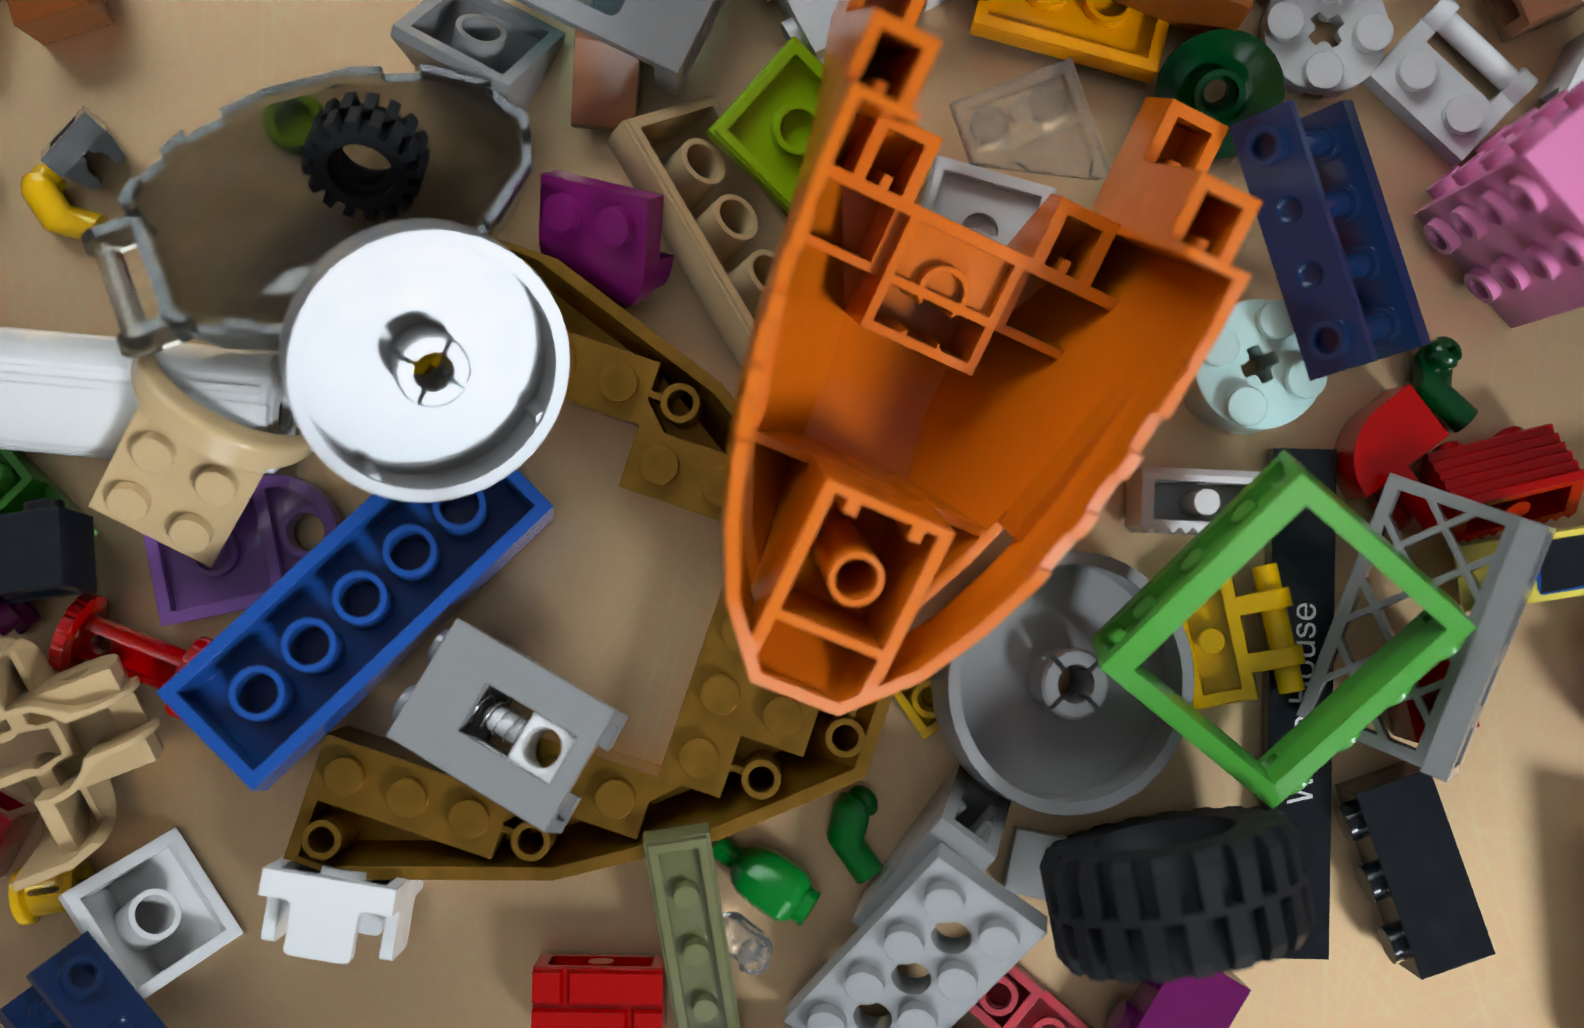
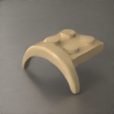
(186, 469)

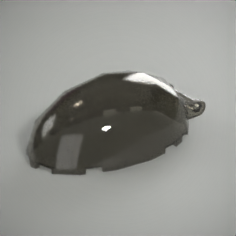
(238, 228)

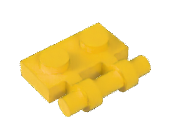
(1220, 646)

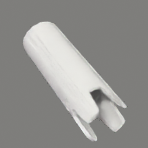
(78, 396)

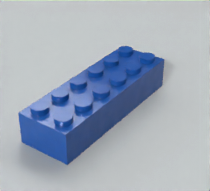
(346, 622)

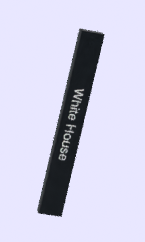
(1307, 566)

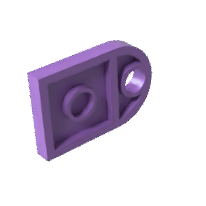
(250, 562)

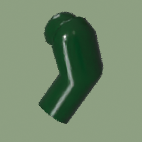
(1433, 383)

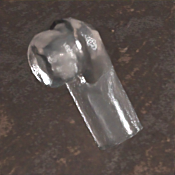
(747, 943)

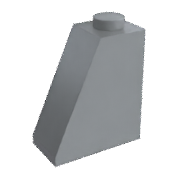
(959, 816)

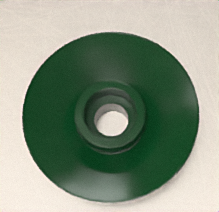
(1239, 59)

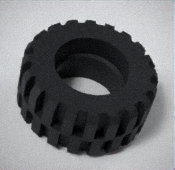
(1178, 894)

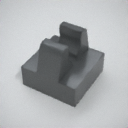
(67, 149)

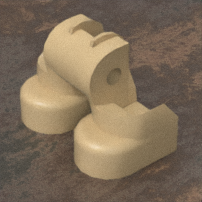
(100, 735)

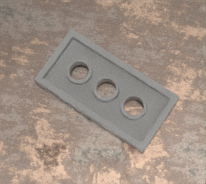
(904, 932)

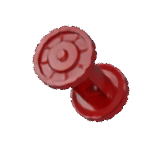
(140, 653)

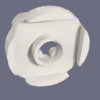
(1319, 69)

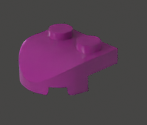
(604, 234)

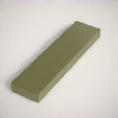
(691, 926)

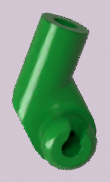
(847, 832)

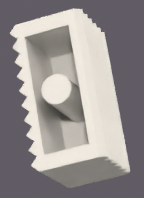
(1179, 498)

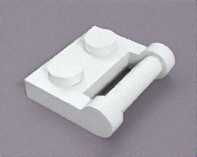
(1435, 96)

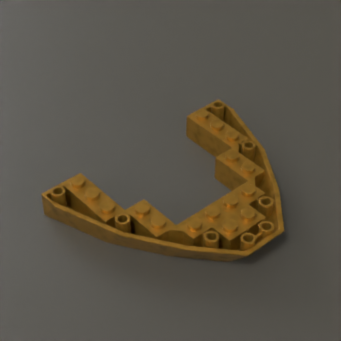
(735, 745)

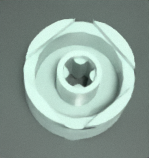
(1269, 397)

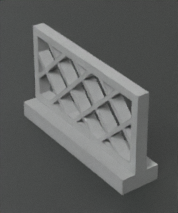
(1479, 659)

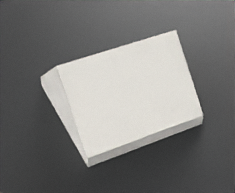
(153, 913)

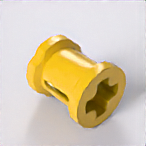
(29, 909)

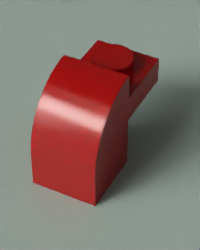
(1386, 440)

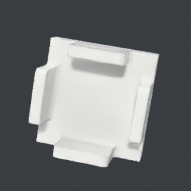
(330, 907)

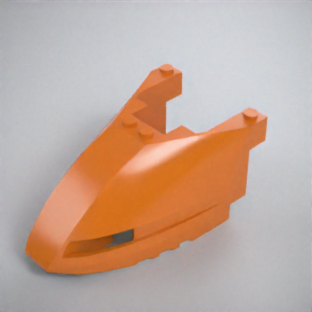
(946, 385)

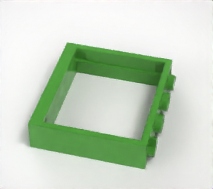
(1210, 562)

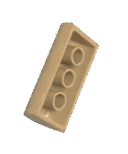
(712, 211)

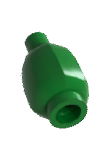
(768, 880)

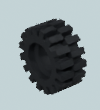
(375, 128)

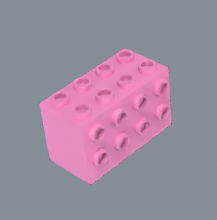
(1518, 213)

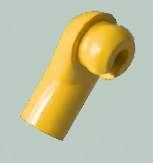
(44, 196)

